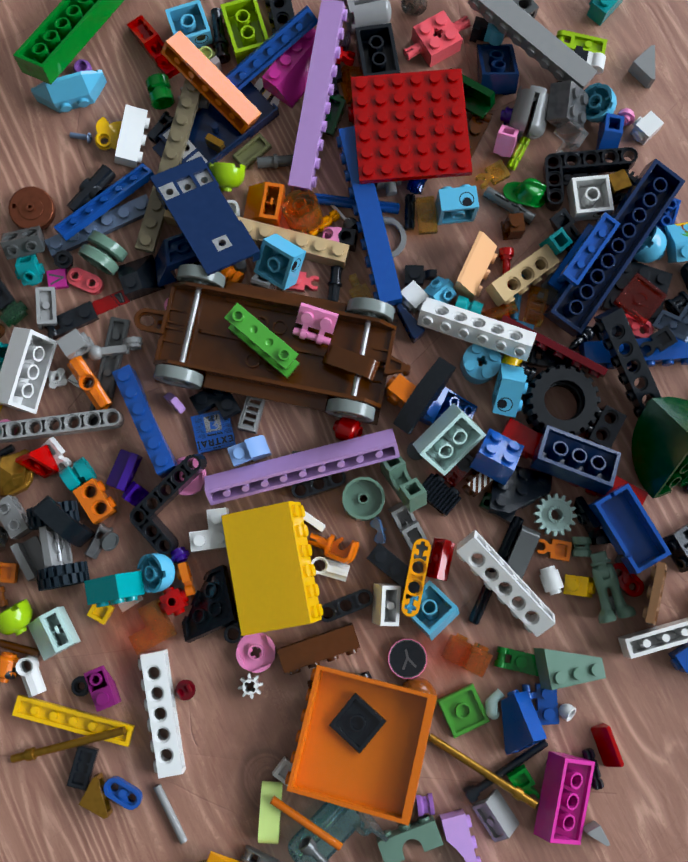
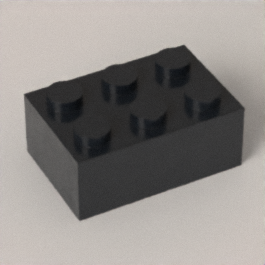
(376, 50)

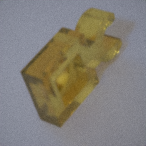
(495, 173)

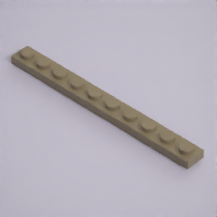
(171, 157)

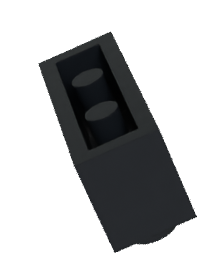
(391, 566)

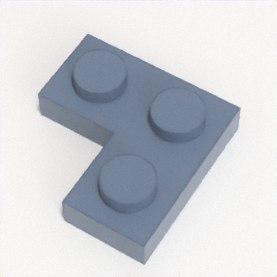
(677, 324)

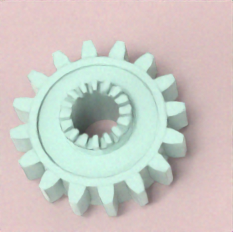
(564, 515)

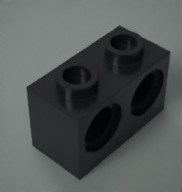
(608, 430)

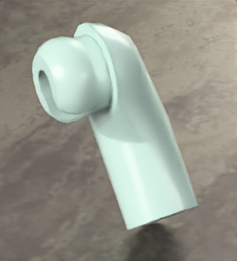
(491, 704)

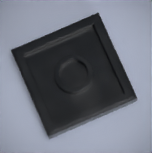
(357, 723)

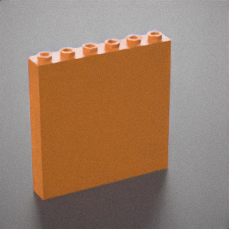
(387, 770)

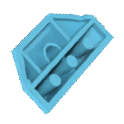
(71, 90)

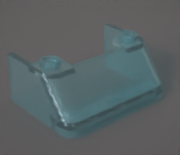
(339, 823)

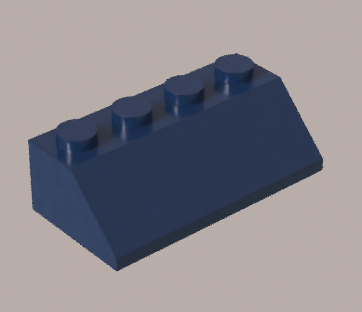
(576, 460)

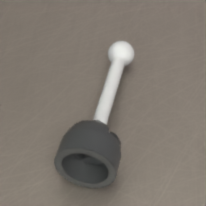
(348, 222)

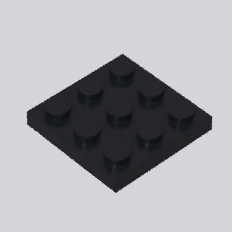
(657, 277)

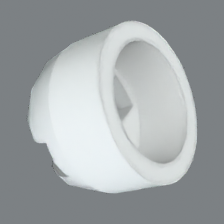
(567, 711)

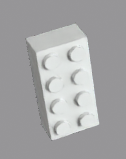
(25, 369)

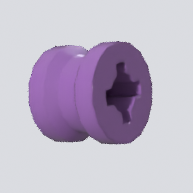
(425, 804)

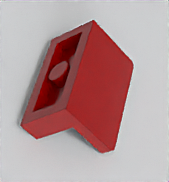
(440, 559)

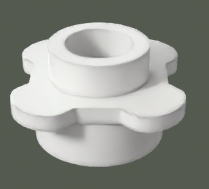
(62, 381)

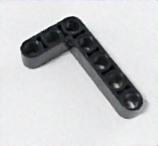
(581, 166)
(163, 499)

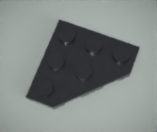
(519, 491)
(211, 606)

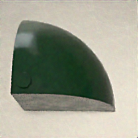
(661, 445)

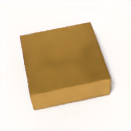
(619, 181)

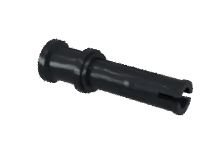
(220, 43)

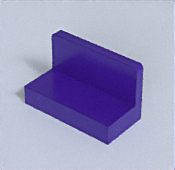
(124, 470)

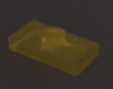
(426, 215)

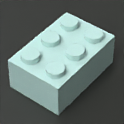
(449, 439)

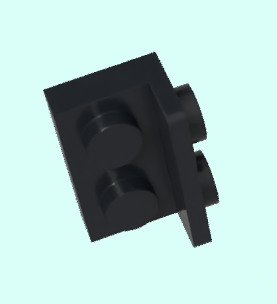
(678, 546)

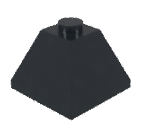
(139, 277)

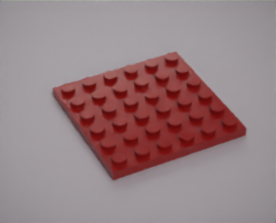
(411, 126)

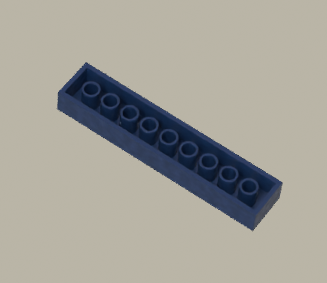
(638, 216)

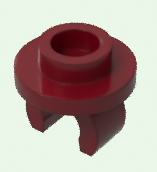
(185, 690)

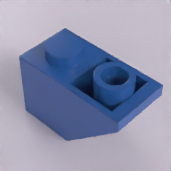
(610, 131)

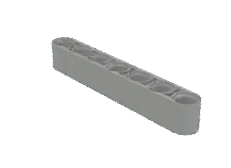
(65, 425)

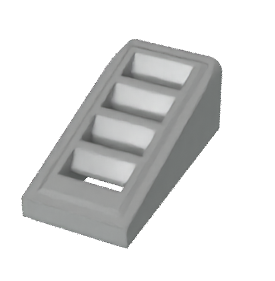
(249, 428)

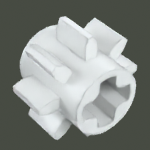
(250, 692)

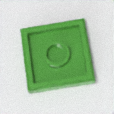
(463, 710)

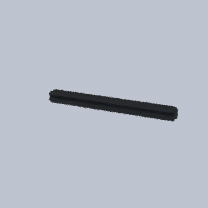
(504, 552)

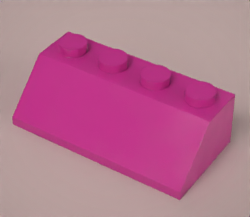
(289, 72)
(564, 798)

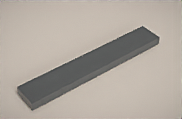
(117, 331)

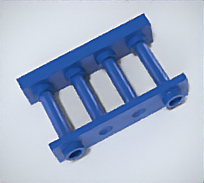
(584, 252)

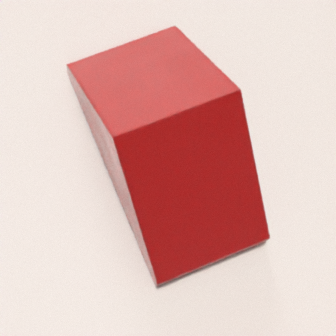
(39, 461)

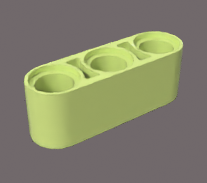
(269, 815)

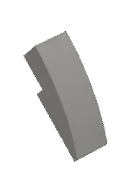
(408, 527)

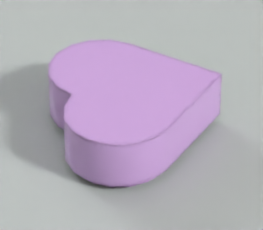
(174, 402)

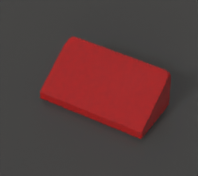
(607, 745)

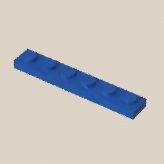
(272, 48)
(103, 202)

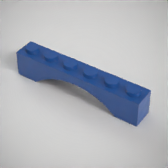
(143, 418)

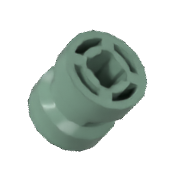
(581, 551)

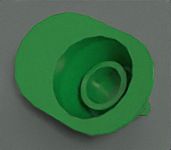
(528, 192)

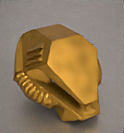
(13, 476)

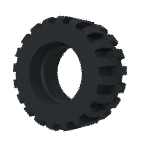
(574, 382)

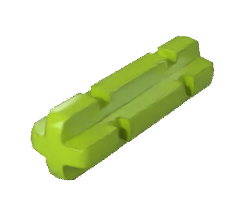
(518, 153)

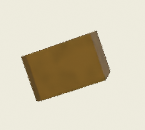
(95, 799)

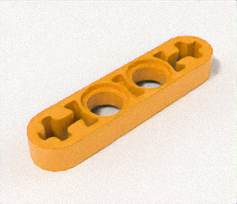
(417, 577)

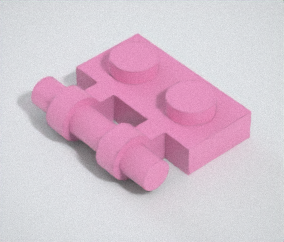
(318, 319)

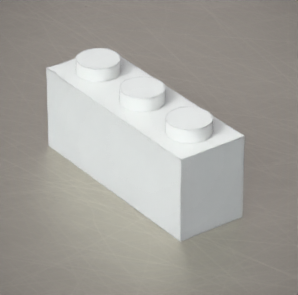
(131, 136)

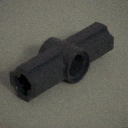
(92, 187)

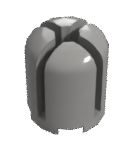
(367, 13)
(536, 97)

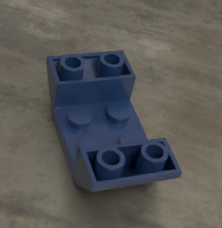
(173, 253)

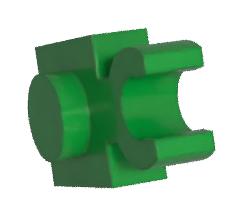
(523, 779)

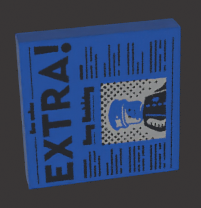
(212, 432)

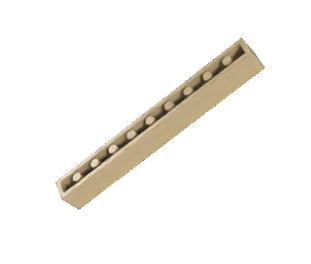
(316, 248)

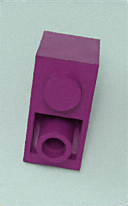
(102, 688)

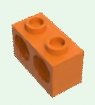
(91, 504)

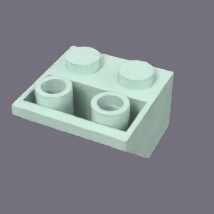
(53, 632)

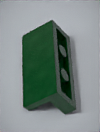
(477, 97)

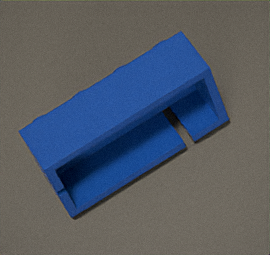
(629, 529)

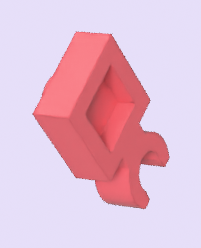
(303, 282)

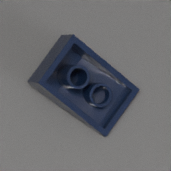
(497, 68)

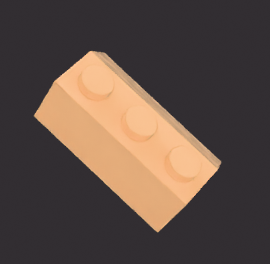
(476, 267)

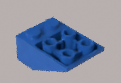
(444, 401)

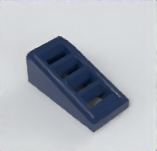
(410, 323)

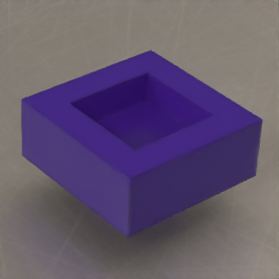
(134, 494)

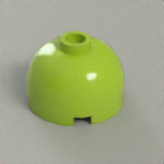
(227, 175)
(16, 618)

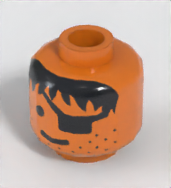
(7, 666)

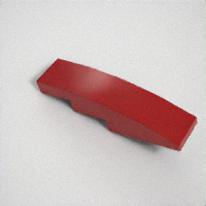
(152, 44)

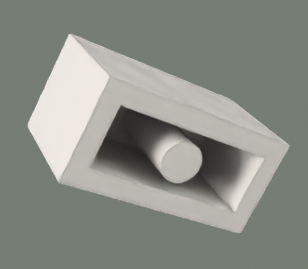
(386, 604)

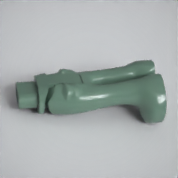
(606, 577)

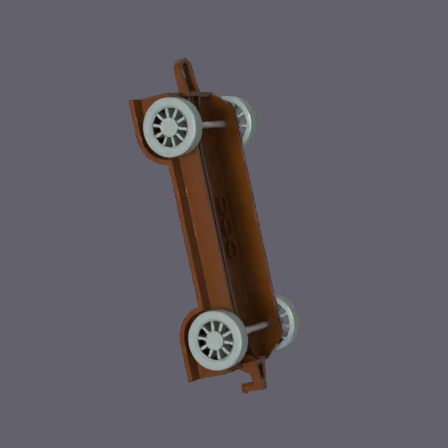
(203, 353)

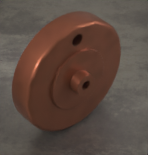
(31, 208)

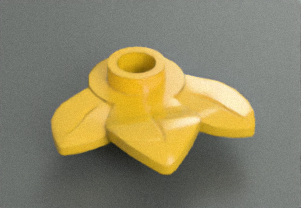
(109, 132)

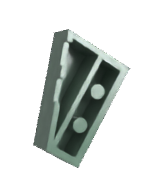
(566, 669)

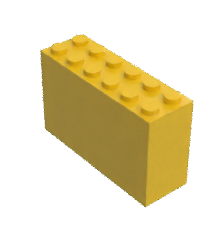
(271, 568)

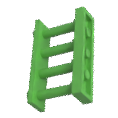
(262, 340)

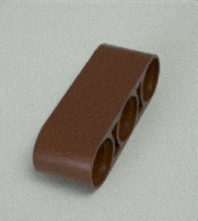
(350, 362)

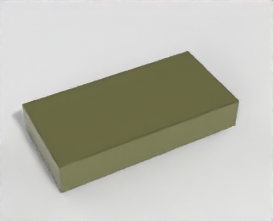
(251, 150)

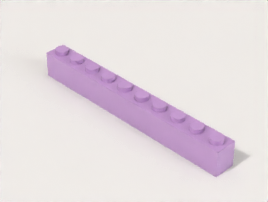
(317, 94)
(301, 466)

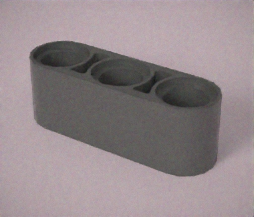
(523, 550)

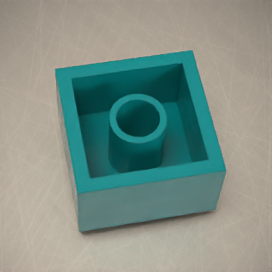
(114, 588)

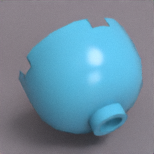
(601, 101)
(653, 247)
(157, 572)

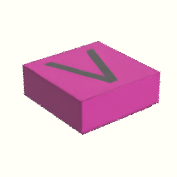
(57, 278)

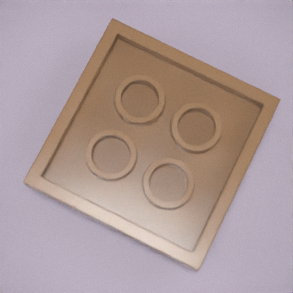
(655, 593)

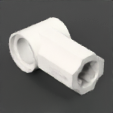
(333, 569)
(31, 678)

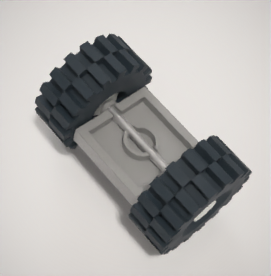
(57, 553)

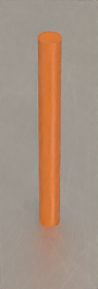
(335, 843)

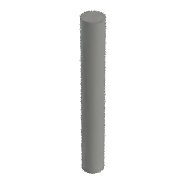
(170, 814)

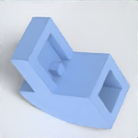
(251, 449)

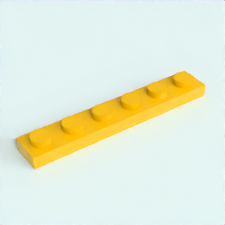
(69, 719)

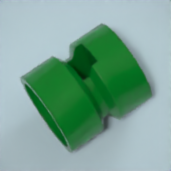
(159, 91)

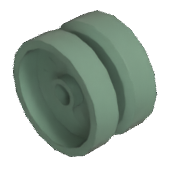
(102, 253)
(363, 510)

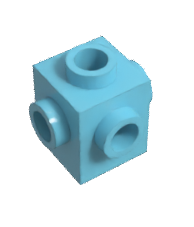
(441, 290)

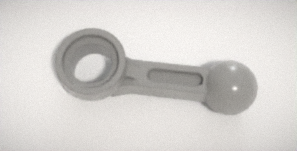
(129, 343)

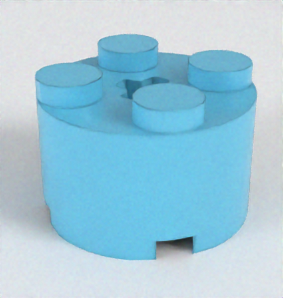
(480, 374)

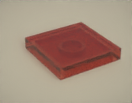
(640, 299)

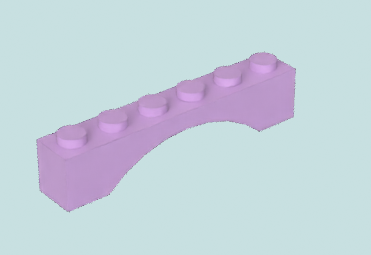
(457, 833)

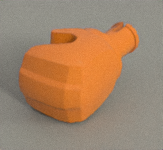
(332, 548)

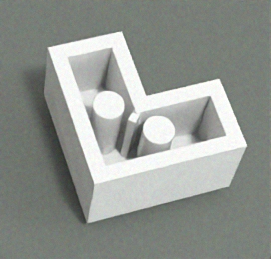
(214, 536)

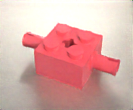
(436, 38)

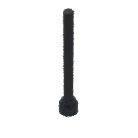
(474, 791)

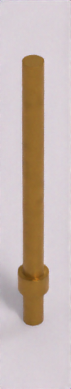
(32, 753)
(517, 792)

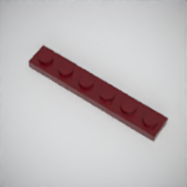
(562, 352)

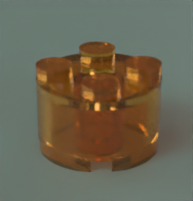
(302, 211)

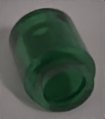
(14, 313)

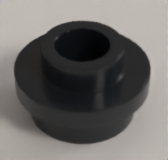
(75, 686)

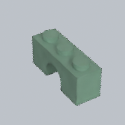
(408, 490)
(423, 830)

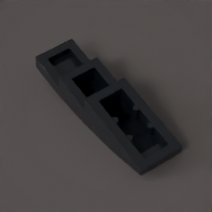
(424, 395)

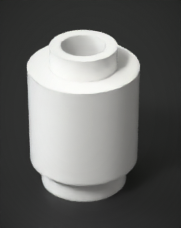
(551, 580)

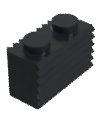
(440, 495)

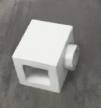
(646, 127)
(413, 297)

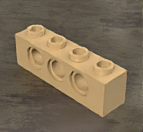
(543, 258)

